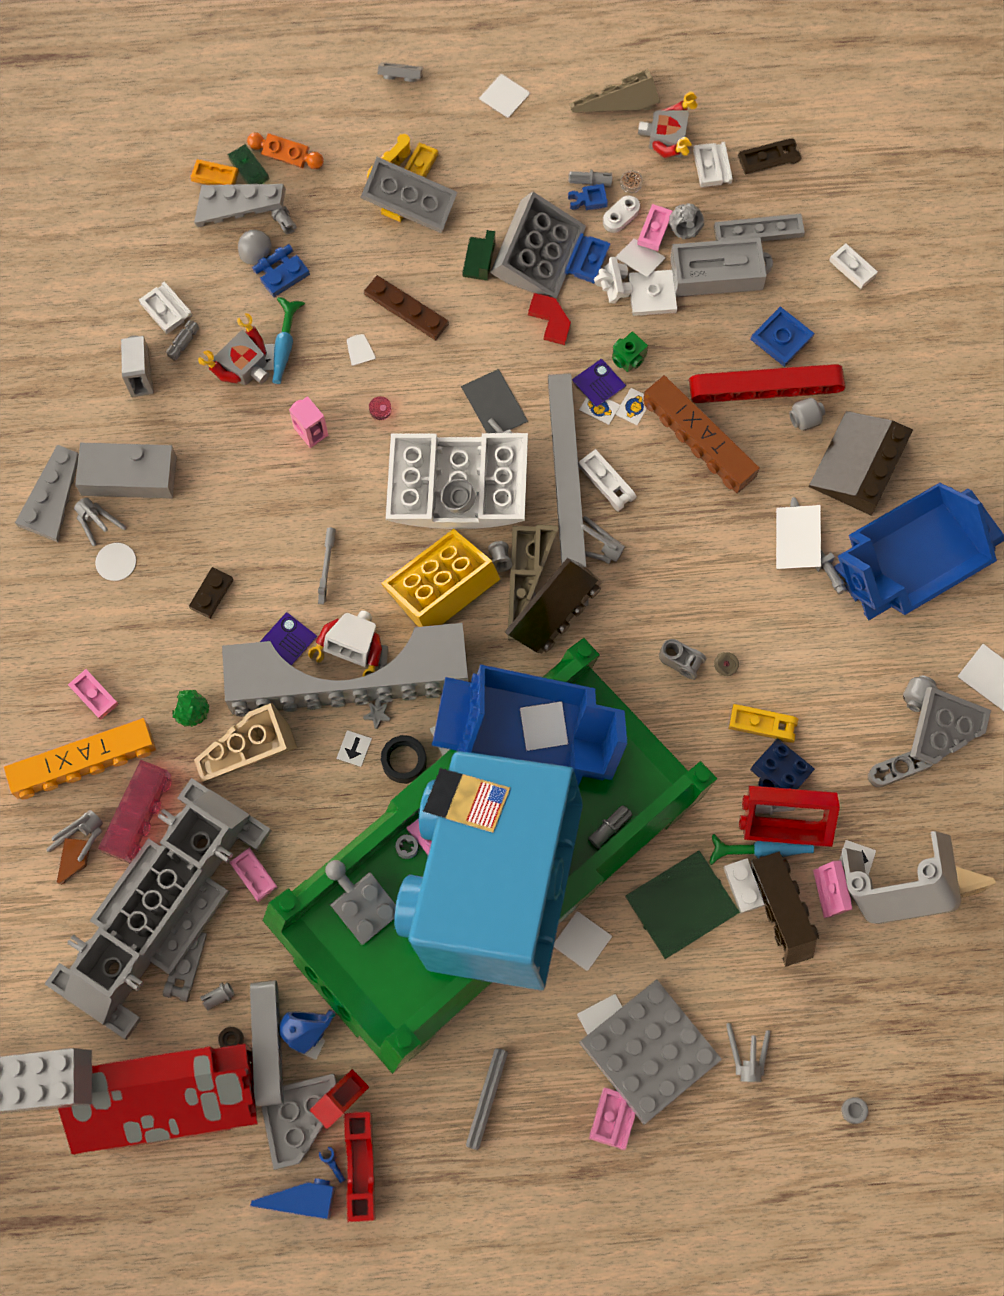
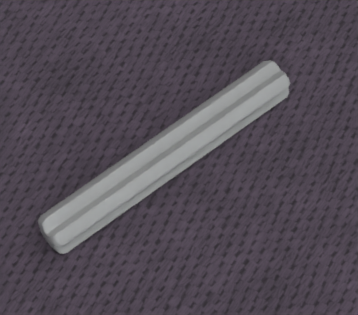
(486, 1099)

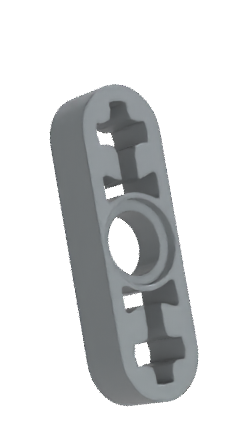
(888, 779)

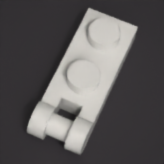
(606, 479)

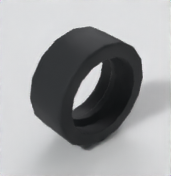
(391, 745)

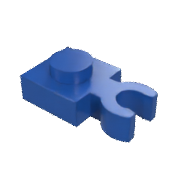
(592, 197)

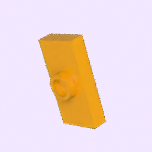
(213, 173)

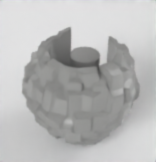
(686, 221)

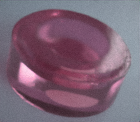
(380, 408)

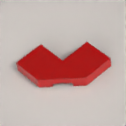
(558, 322)

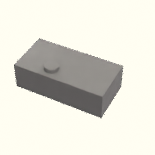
(126, 470)

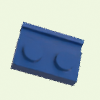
(587, 258)

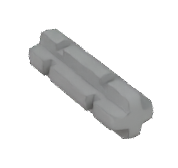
(182, 340)

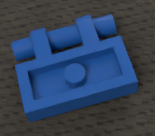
(283, 276)

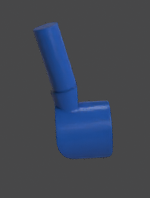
(332, 1164)

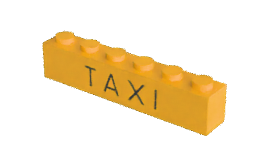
(79, 759)

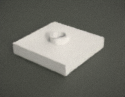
(652, 293)

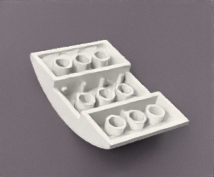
(425, 463)

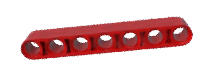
(767, 383)

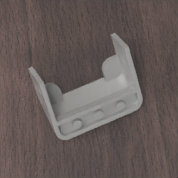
(932, 895)

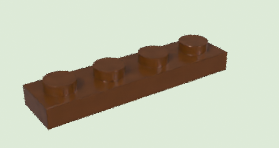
(406, 307)

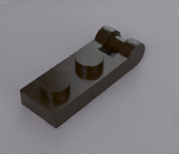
(769, 156)

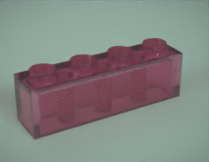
(135, 812)

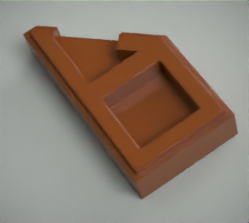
(69, 860)

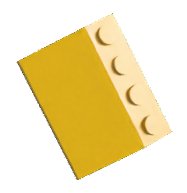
(441, 580)

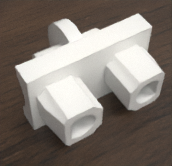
(610, 280)

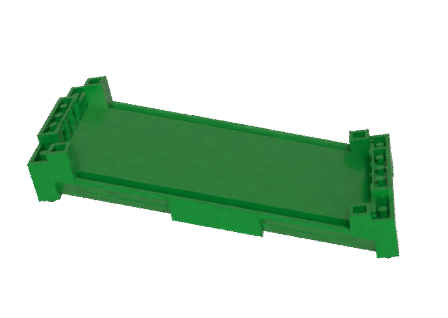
(383, 985)

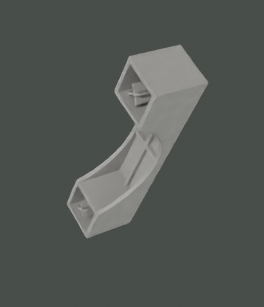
(260, 676)

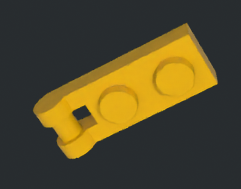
(398, 152)
(763, 723)

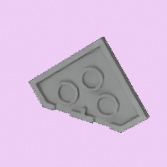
(946, 725)
(291, 1125)

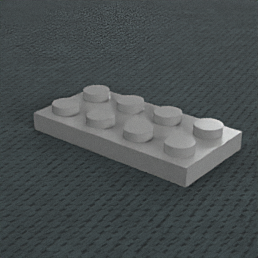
(408, 194)

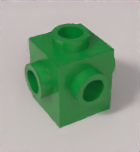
(629, 352)

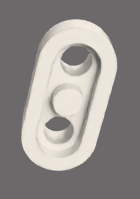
(623, 214)

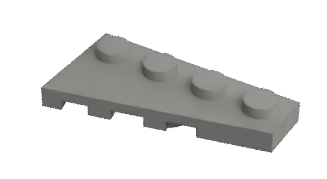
(226, 201)
(47, 502)

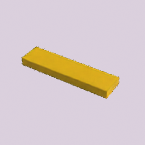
(420, 164)

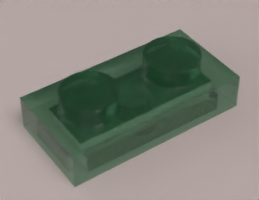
(248, 165)

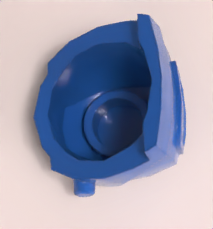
(304, 1029)

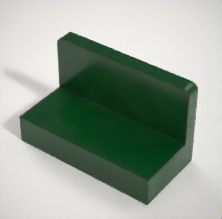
(479, 256)

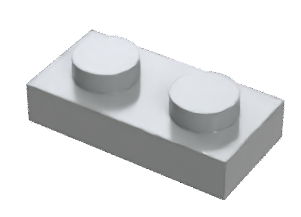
(392, 70)

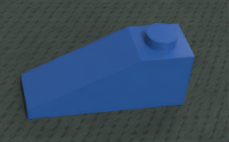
(305, 1199)

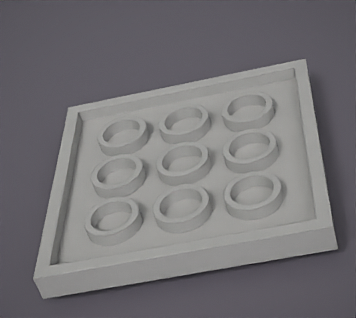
(650, 1051)

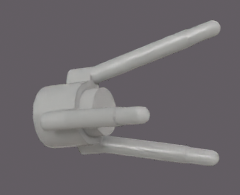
(88, 512)
(611, 548)
(86, 824)
(751, 1070)

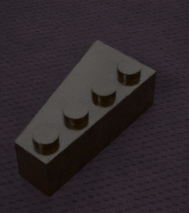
(785, 908)

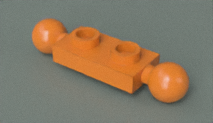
(285, 150)

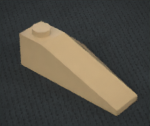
(255, 738)

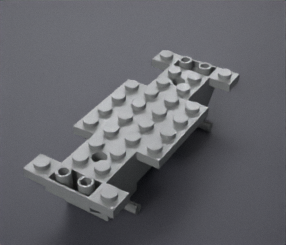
(156, 907)

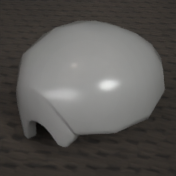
(253, 246)
(458, 496)

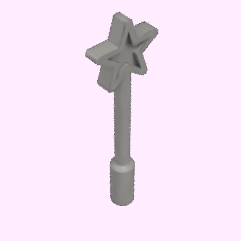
(329, 544)
(377, 711)

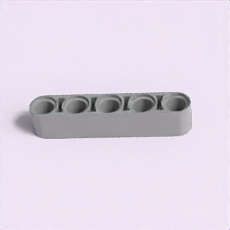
(266, 1043)

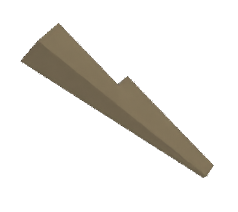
(528, 558)

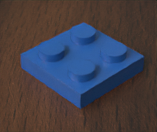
(782, 336)

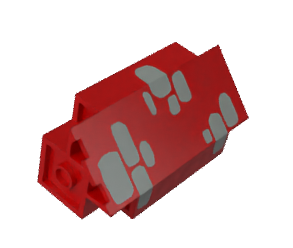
(164, 1099)

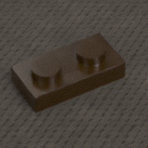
(211, 592)

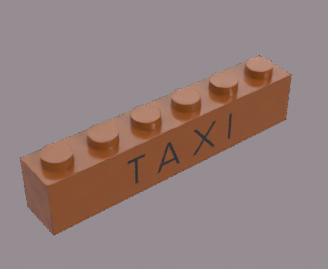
(700, 434)

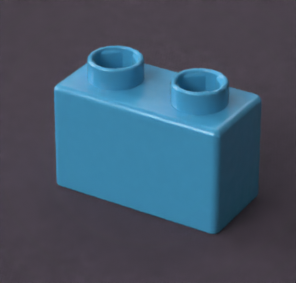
(495, 896)

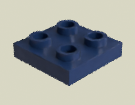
(781, 767)

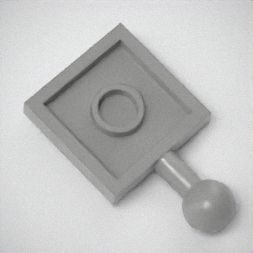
(363, 906)

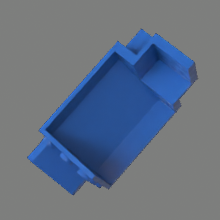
(919, 550)
(487, 720)

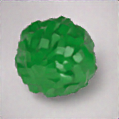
(190, 708)

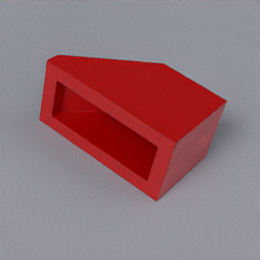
(339, 1098)

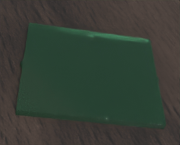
(682, 904)

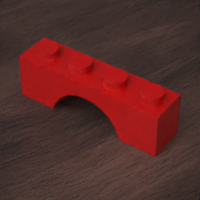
(360, 1167)

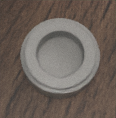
(854, 1110)

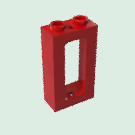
(790, 830)

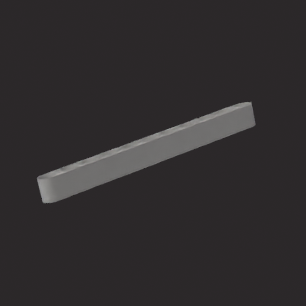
(566, 468)

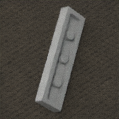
(765, 227)

